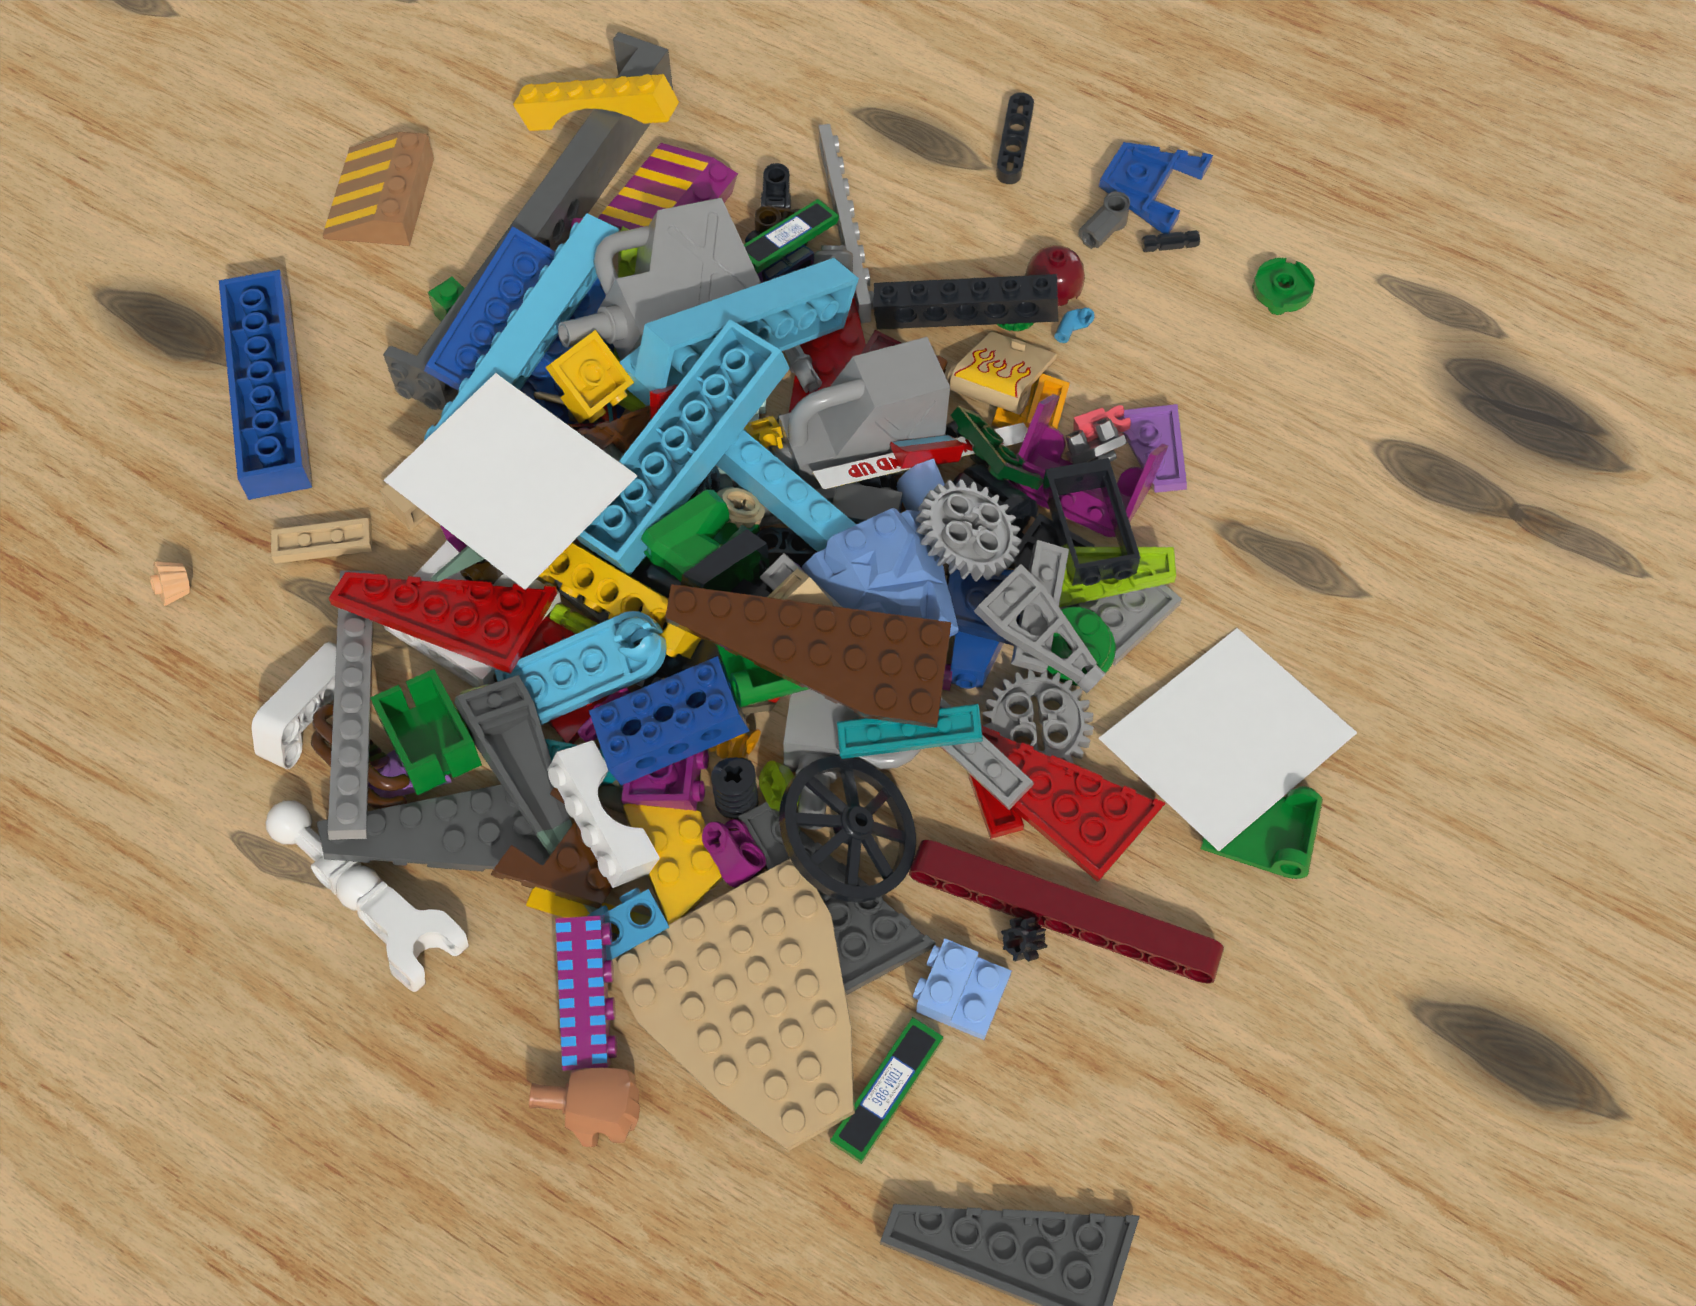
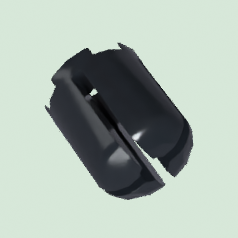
(1019, 503)

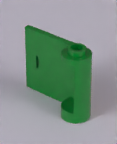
(752, 683)
(1280, 838)

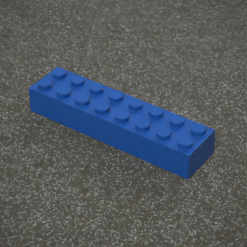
(264, 385)

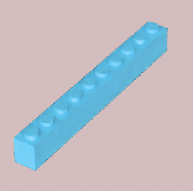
(536, 322)
(769, 481)

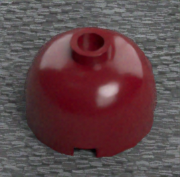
(1064, 263)

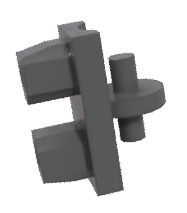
(1108, 439)

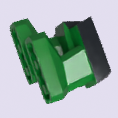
(704, 548)

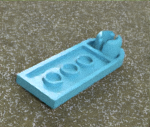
(591, 664)

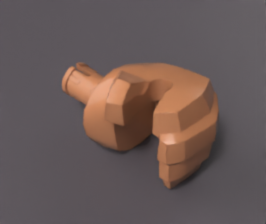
(593, 1103)

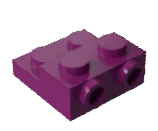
(670, 787)

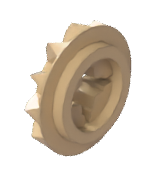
(736, 498)

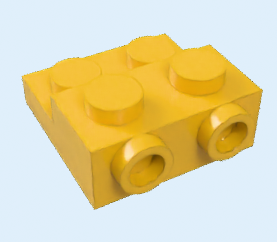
(590, 378)

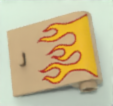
(1000, 371)

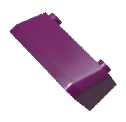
(1043, 450)

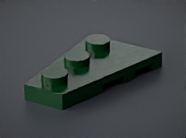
(987, 445)

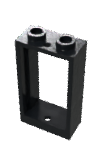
(1087, 477)

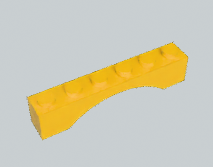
(639, 97)

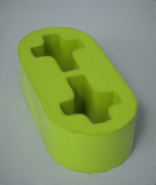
(773, 783)

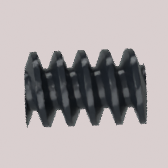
(734, 787)

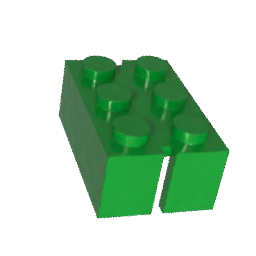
(428, 737)

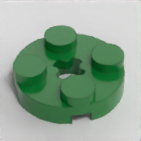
(1283, 299)

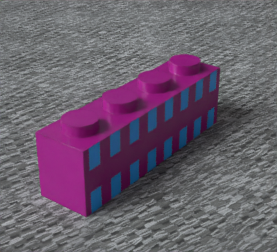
(584, 992)

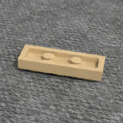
(321, 540)

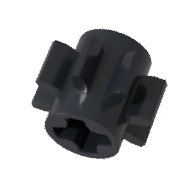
(1024, 939)

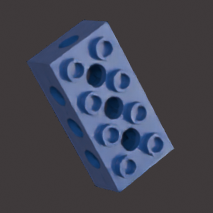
(668, 721)

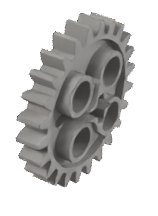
(968, 530)
(1067, 720)

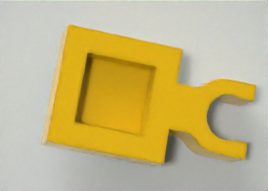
(765, 431)

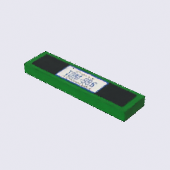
(790, 234)
(887, 1090)

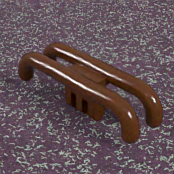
(377, 760)

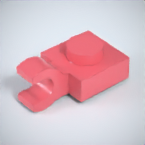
(1085, 421)

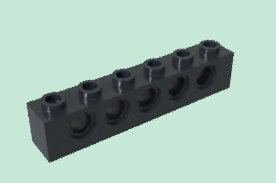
(966, 302)

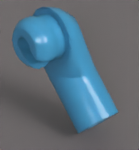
(1073, 321)

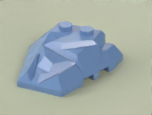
(884, 569)

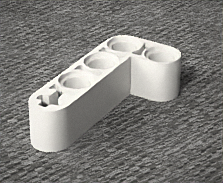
(291, 709)

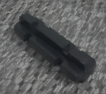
(1170, 241)

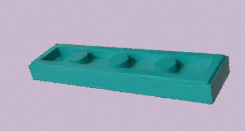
(876, 737)

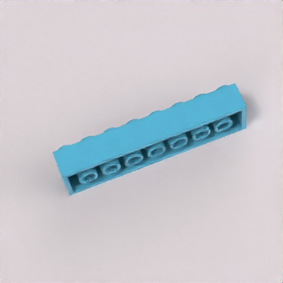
(779, 311)
(686, 440)

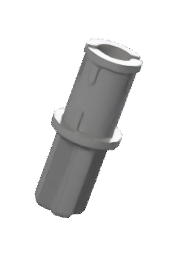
(803, 369)

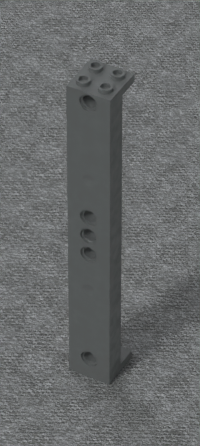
(564, 194)

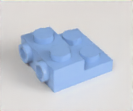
(961, 989)

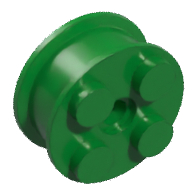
(1094, 635)

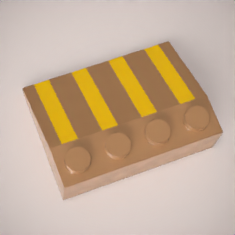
(381, 190)

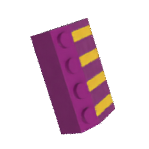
(666, 181)

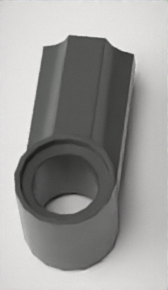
(1106, 220)

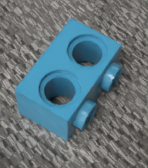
(629, 932)

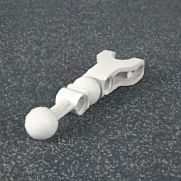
(378, 905)

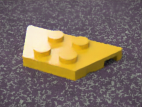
(684, 865)

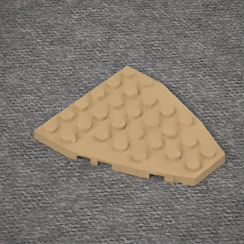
(753, 1004)

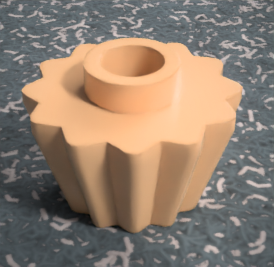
(169, 581)

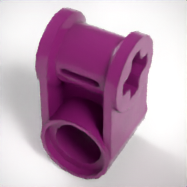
(737, 852)

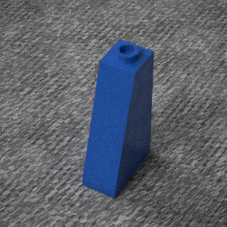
(973, 658)

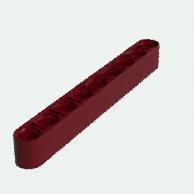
(1067, 911)

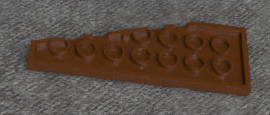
(854, 657)

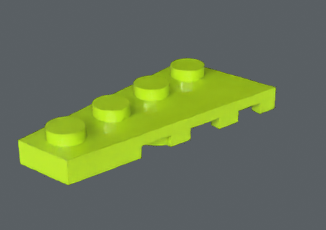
(1154, 569)

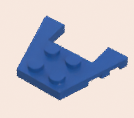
(1141, 174)

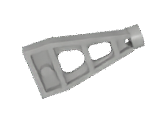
(1010, 599)

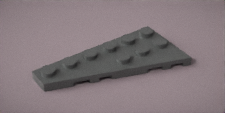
(444, 832)
(867, 934)
(1021, 1253)

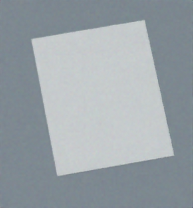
(510, 480)
(1227, 738)

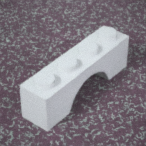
(621, 850)

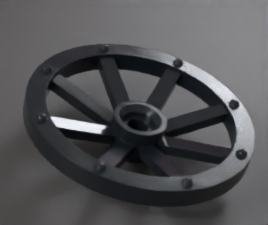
(851, 826)

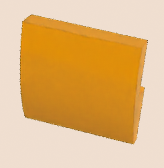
(1040, 389)

